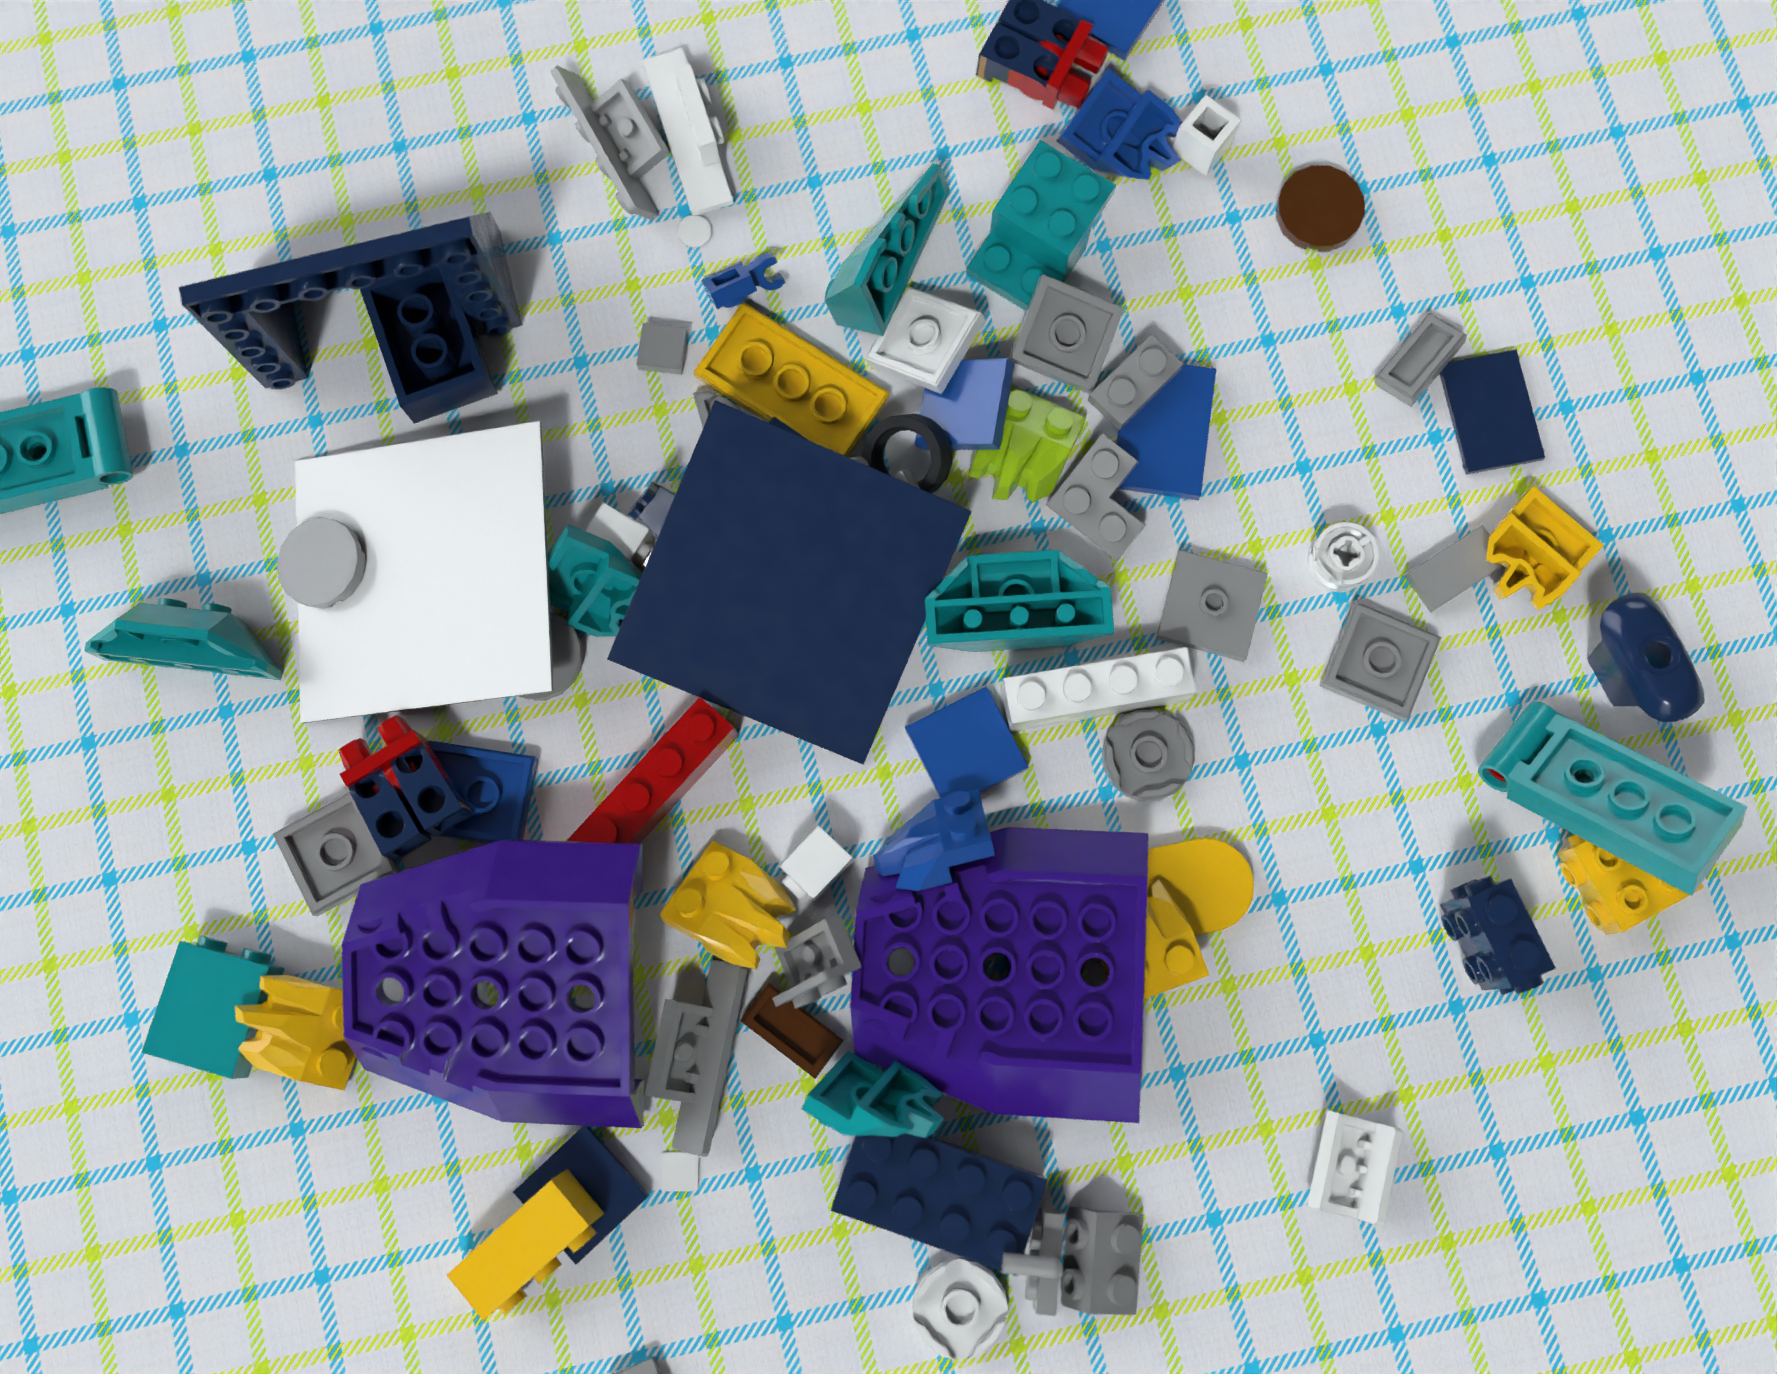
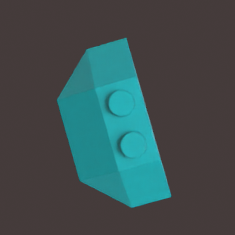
(1018, 603)
(185, 639)

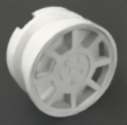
(1343, 557)

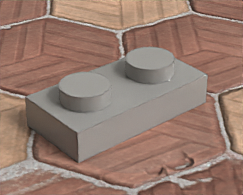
(1135, 382)

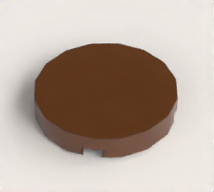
(1320, 208)

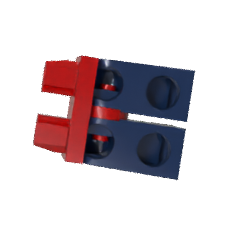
(1038, 51)
(393, 778)

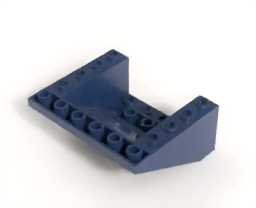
(255, 312)

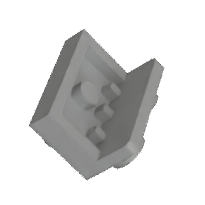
(817, 962)
(1101, 1261)

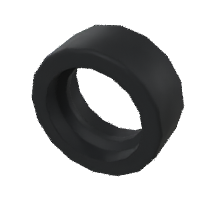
(934, 436)

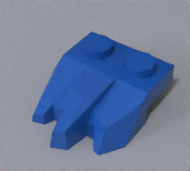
(1122, 130)
(937, 837)

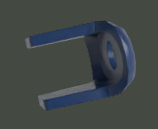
(1666, 685)

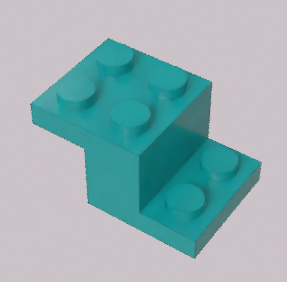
(1040, 225)

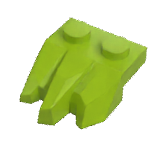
(1032, 447)

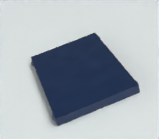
(1491, 412)

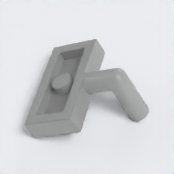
(1042, 1270)

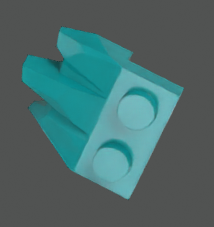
(590, 581)
(867, 1101)

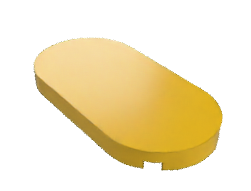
(1205, 880)

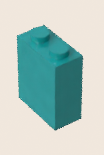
(197, 1007)

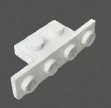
(689, 130)

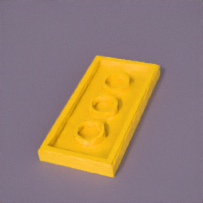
(791, 380)

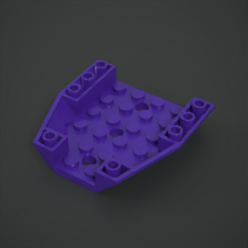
(532, 926)
(1042, 1034)

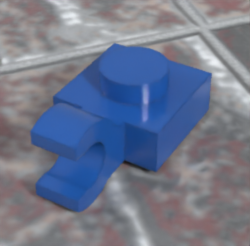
(734, 283)

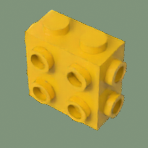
(1614, 890)

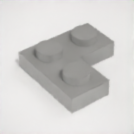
(1087, 502)

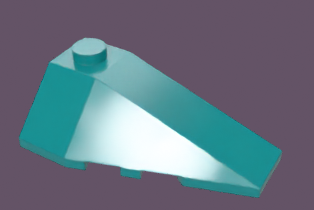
(882, 264)

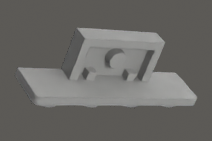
(618, 133)
(694, 1055)

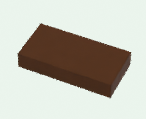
(792, 1032)

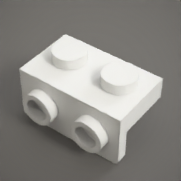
(1355, 1168)

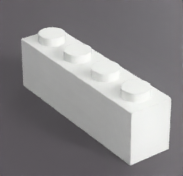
(1098, 689)

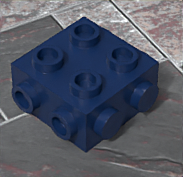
(1496, 936)

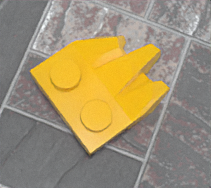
(1539, 549)
(730, 907)
(1170, 946)
(298, 1032)

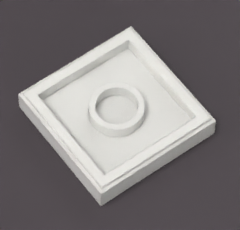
(925, 340)

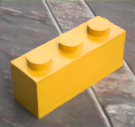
(526, 1246)

